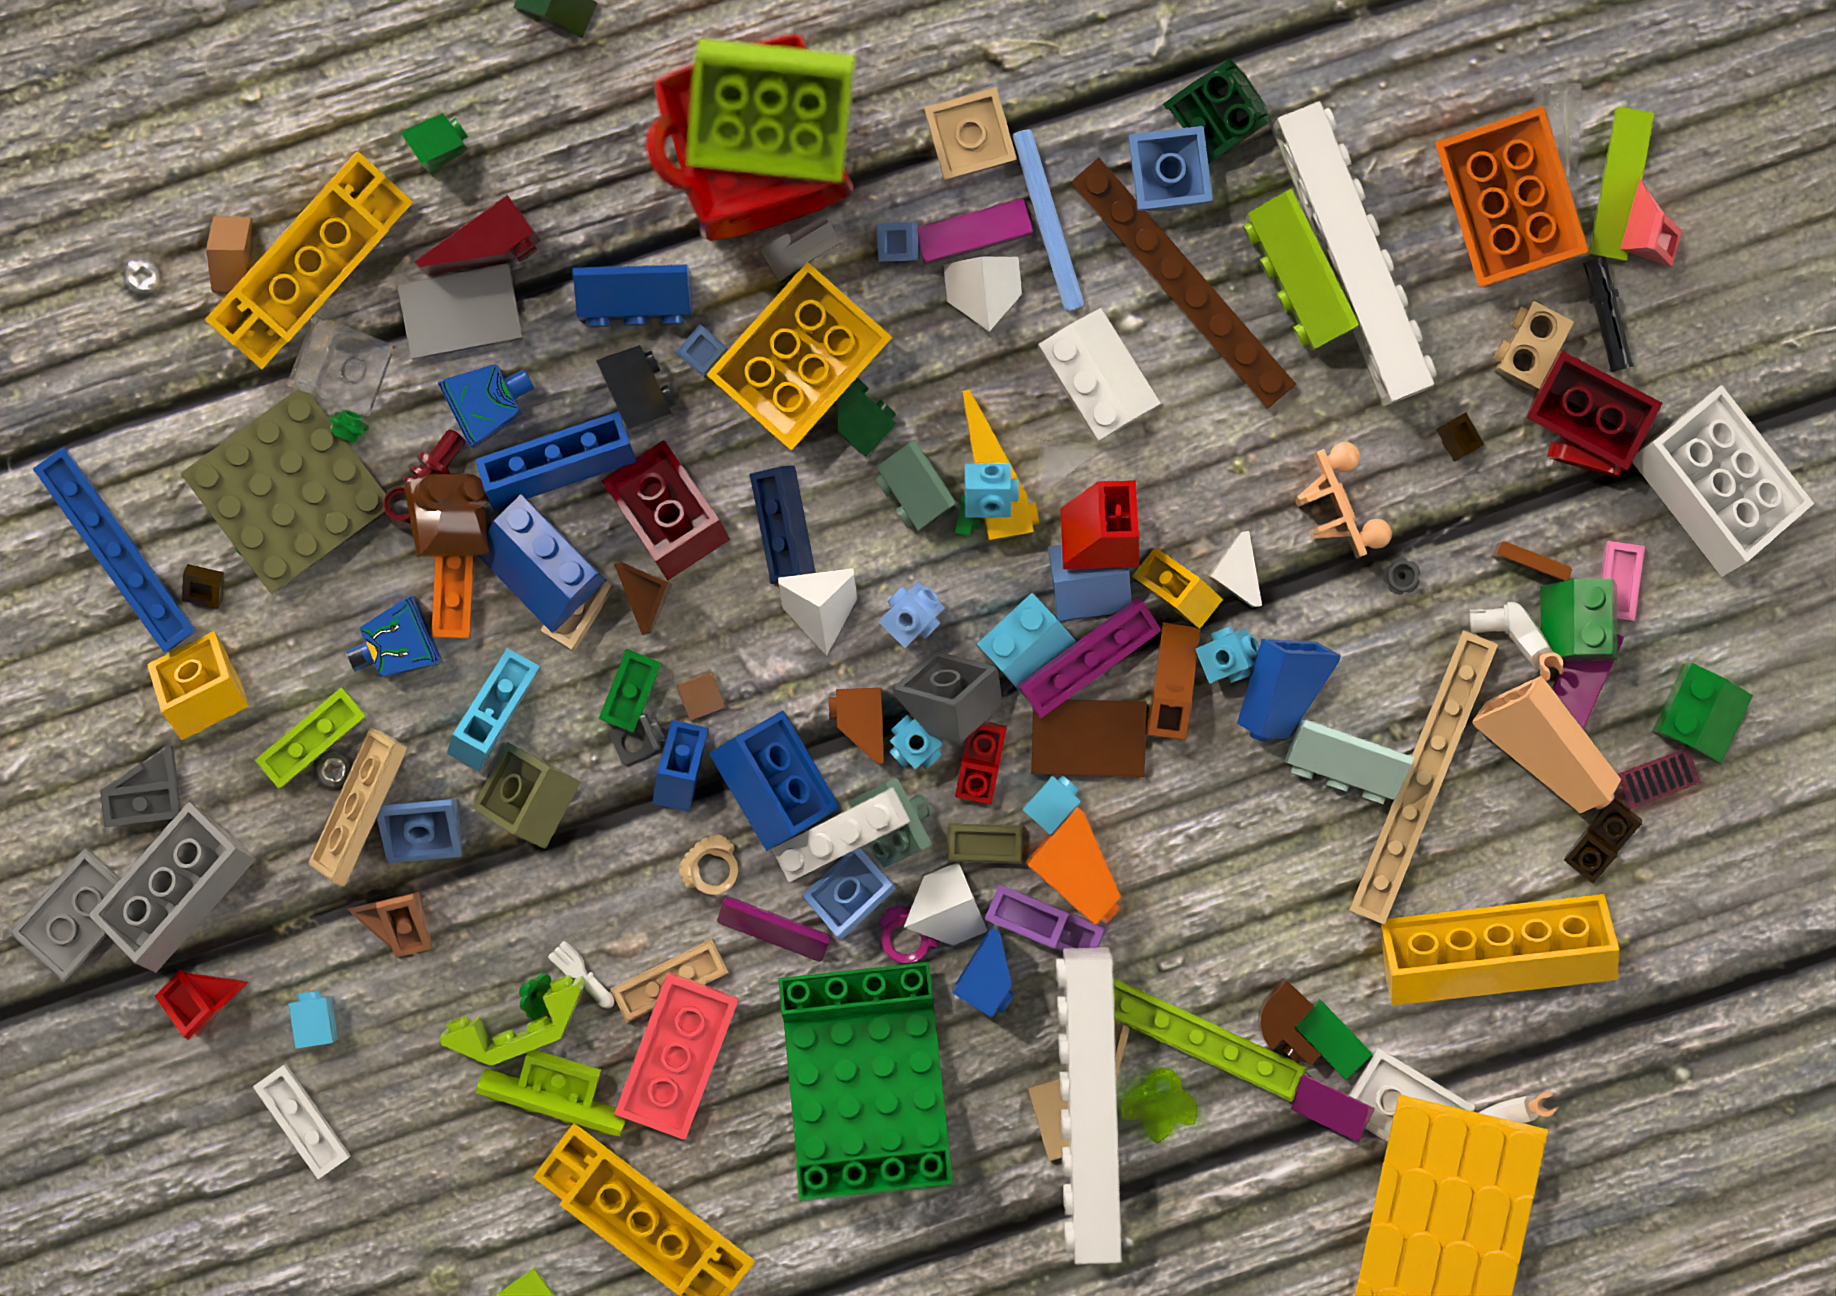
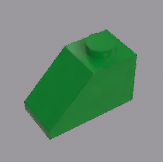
(436, 141)

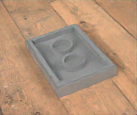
(460, 311)
(58, 923)

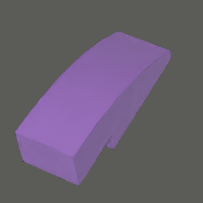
(1042, 921)

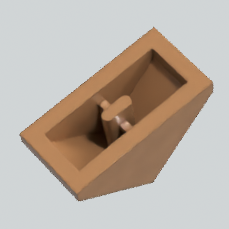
(228, 251)

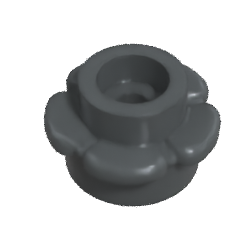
(1411, 573)

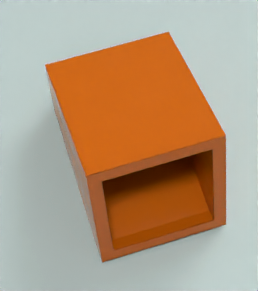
(1077, 868)

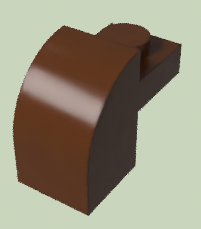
(1279, 1015)

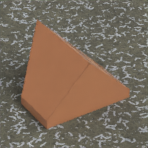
(397, 923)

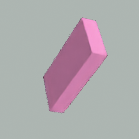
(1624, 565)

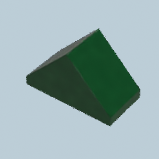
(565, 14)

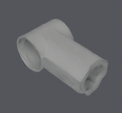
(791, 252)

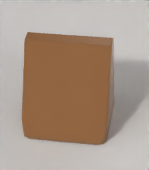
(701, 696)

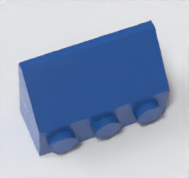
(633, 294)
(539, 564)
(774, 780)

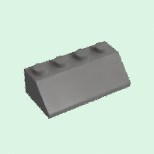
(171, 887)

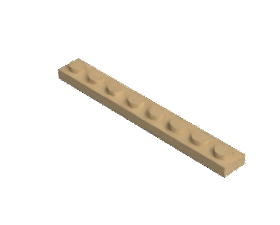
(1424, 778)

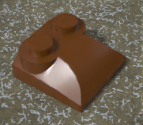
(448, 515)

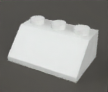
(1098, 375)

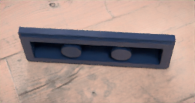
(782, 522)

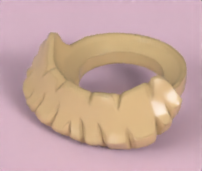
(717, 846)

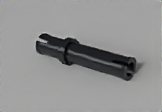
(1608, 314)

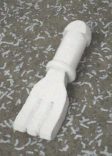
(573, 964)

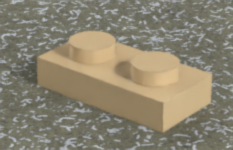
(578, 624)

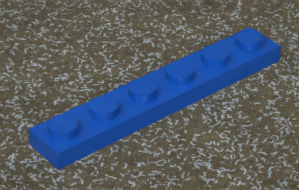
(114, 549)

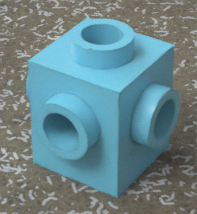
(989, 490)
(1228, 655)
(905, 754)

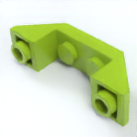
(472, 1040)

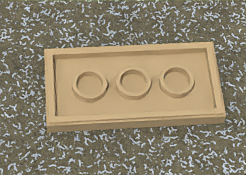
(357, 806)

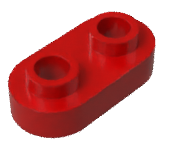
(1573, 455)

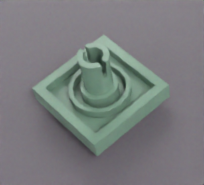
(905, 839)

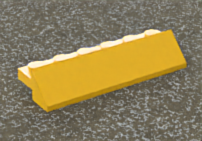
(309, 260)
(641, 1218)

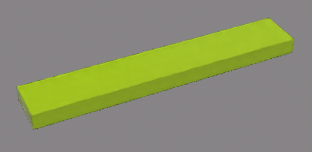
(1206, 1041)

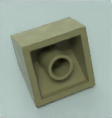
(526, 795)

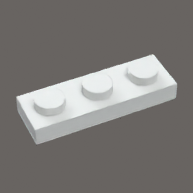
(301, 1121)

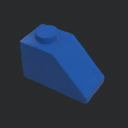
(680, 765)

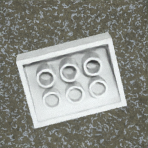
(1722, 481)

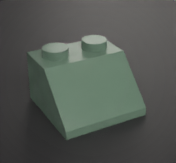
(915, 486)

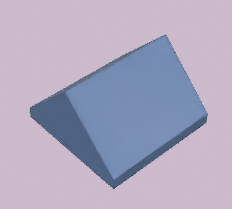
(1170, 169)
(1087, 591)
(420, 830)
(849, 892)

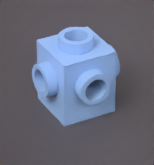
(912, 613)

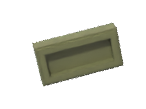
(984, 843)

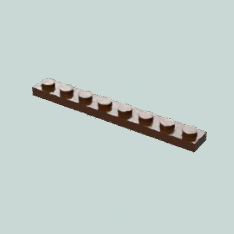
(1183, 283)

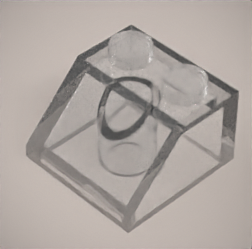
(341, 365)

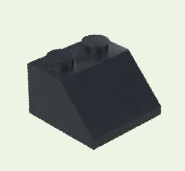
(636, 388)

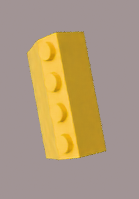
(799, 356)

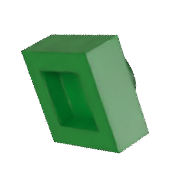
(965, 524)

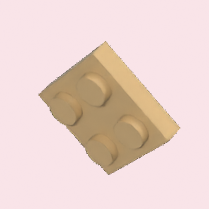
(970, 134)

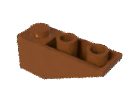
(1173, 682)

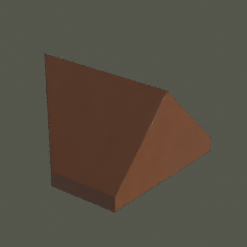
(644, 594)

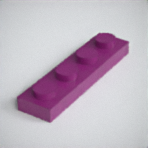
(1089, 657)

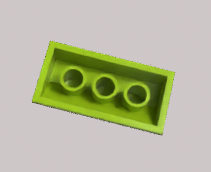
(1300, 271)

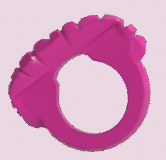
(892, 919)

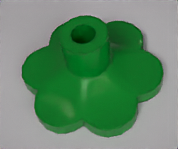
(532, 996)

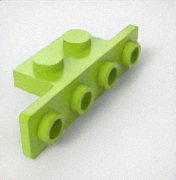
(554, 1089)

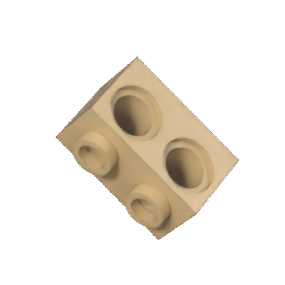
(1540, 350)

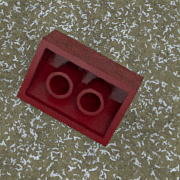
(1593, 410)

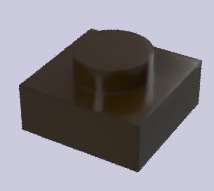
(1460, 437)
(202, 586)

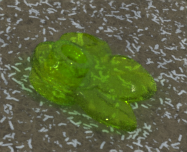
(1158, 1109)

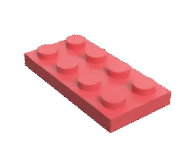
(676, 1055)

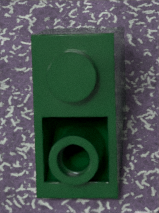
(863, 421)

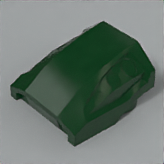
(1223, 105)

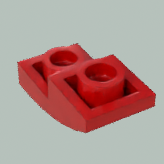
(981, 763)

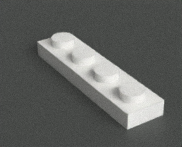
(841, 834)

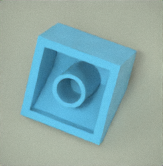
(1025, 640)

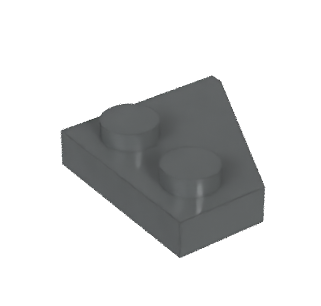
(144, 793)

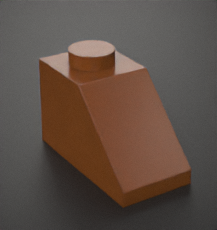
(860, 718)

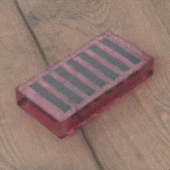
(1658, 778)

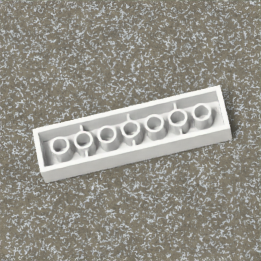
(1352, 251)
(1092, 1109)

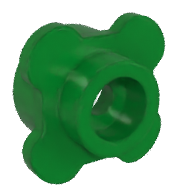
(348, 425)

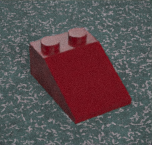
(487, 240)
(666, 510)

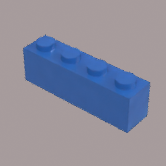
(555, 460)

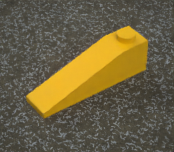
(988, 450)

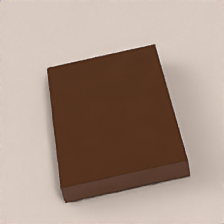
(1090, 739)

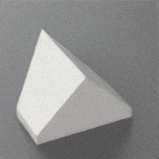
(983, 287)
(819, 603)
(945, 908)

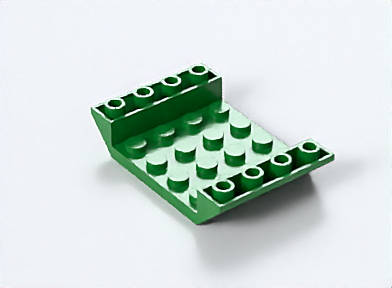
(865, 1082)

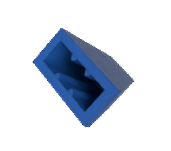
(1284, 686)

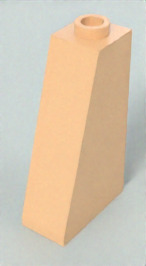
(1549, 743)

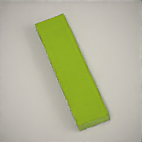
(1620, 180)

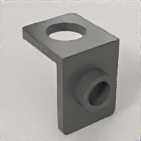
(652, 736)

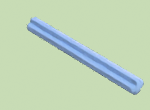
(1048, 220)

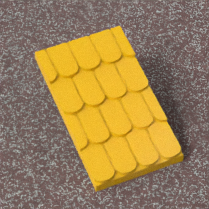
(1450, 1203)

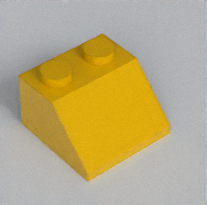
(197, 686)

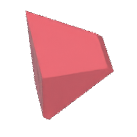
(1650, 230)

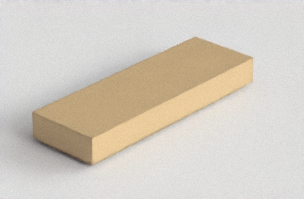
(640, 993)

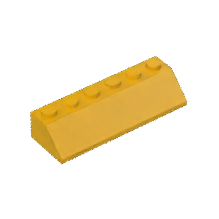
(1499, 949)

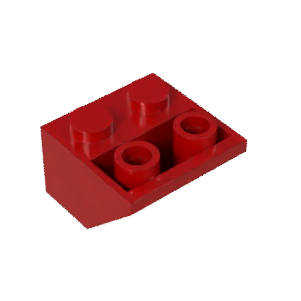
(1101, 527)

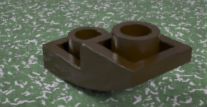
(1602, 840)

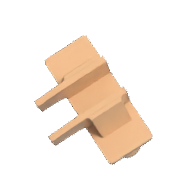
(1375, 532)

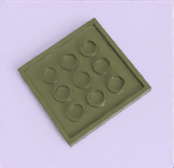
(286, 490)

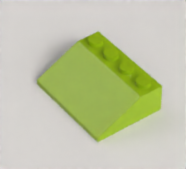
(770, 109)

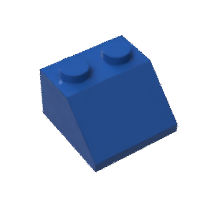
(986, 977)

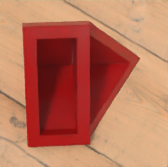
(196, 1000)

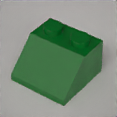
(1581, 619)
(1702, 712)

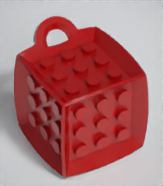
(725, 199)

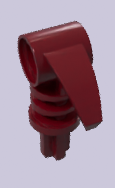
(431, 464)

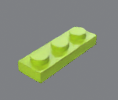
(311, 738)

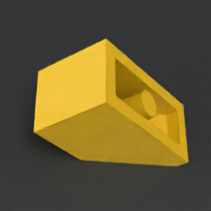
(1177, 587)

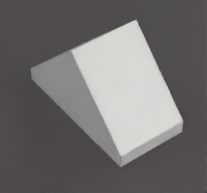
(1238, 572)

